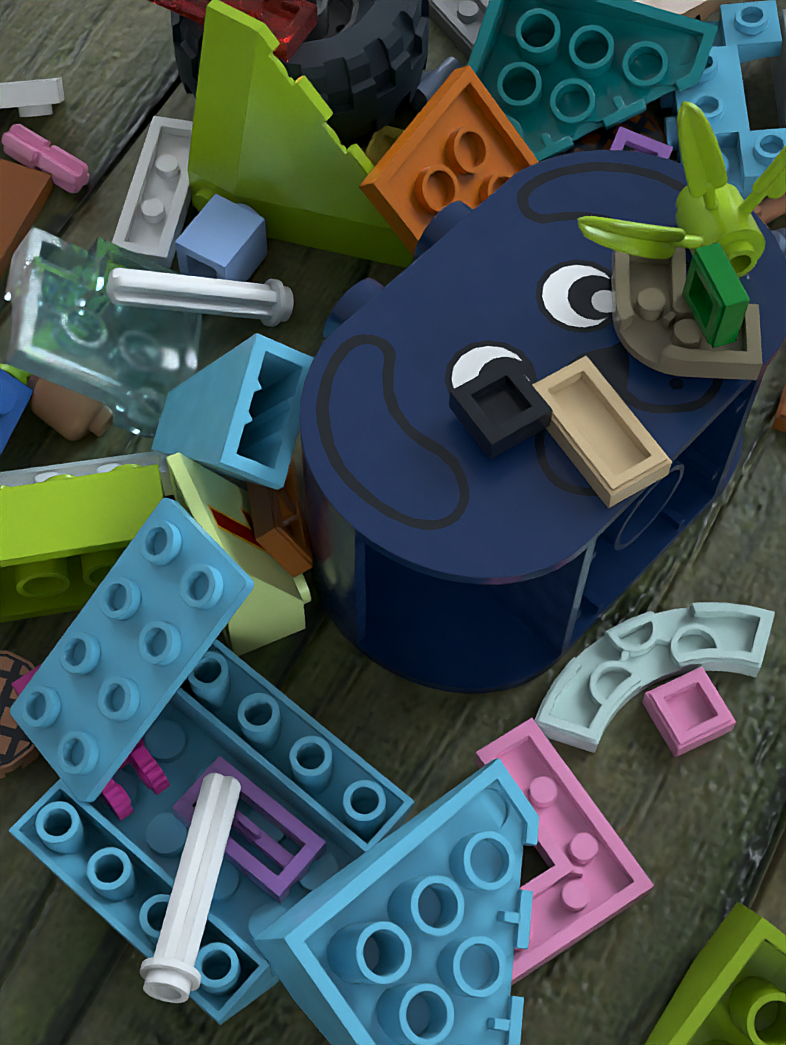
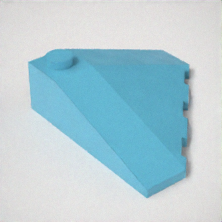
(419, 927)

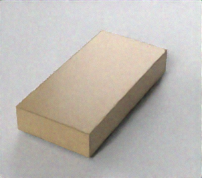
(601, 433)

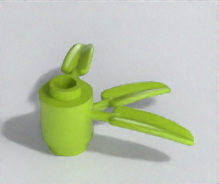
(706, 208)

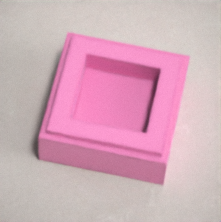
(688, 711)

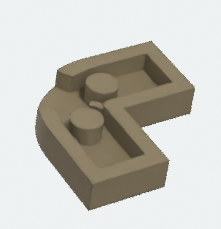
(661, 329)

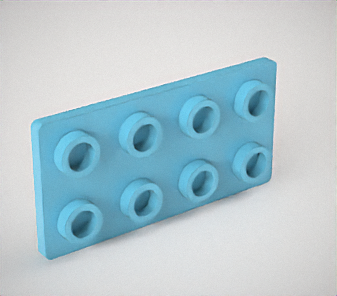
(130, 649)

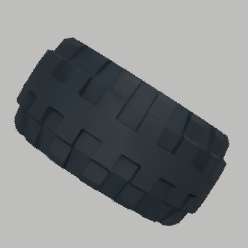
(357, 57)

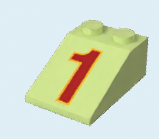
(224, 512)

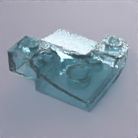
(84, 342)

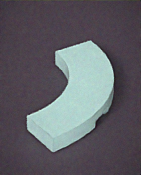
(645, 653)

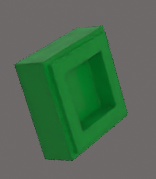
(715, 295)

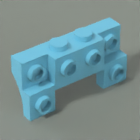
(744, 34)

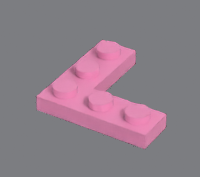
(589, 866)

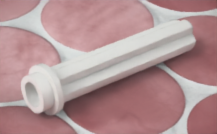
(202, 295)
(171, 971)

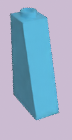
(239, 413)

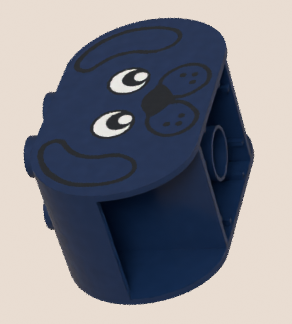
(501, 564)

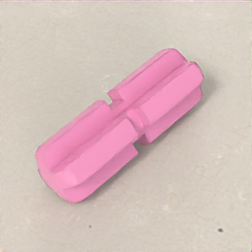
(35, 153)

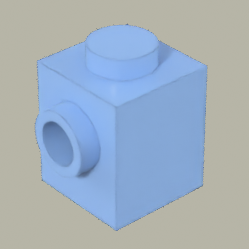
(223, 242)

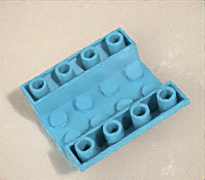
(131, 864)

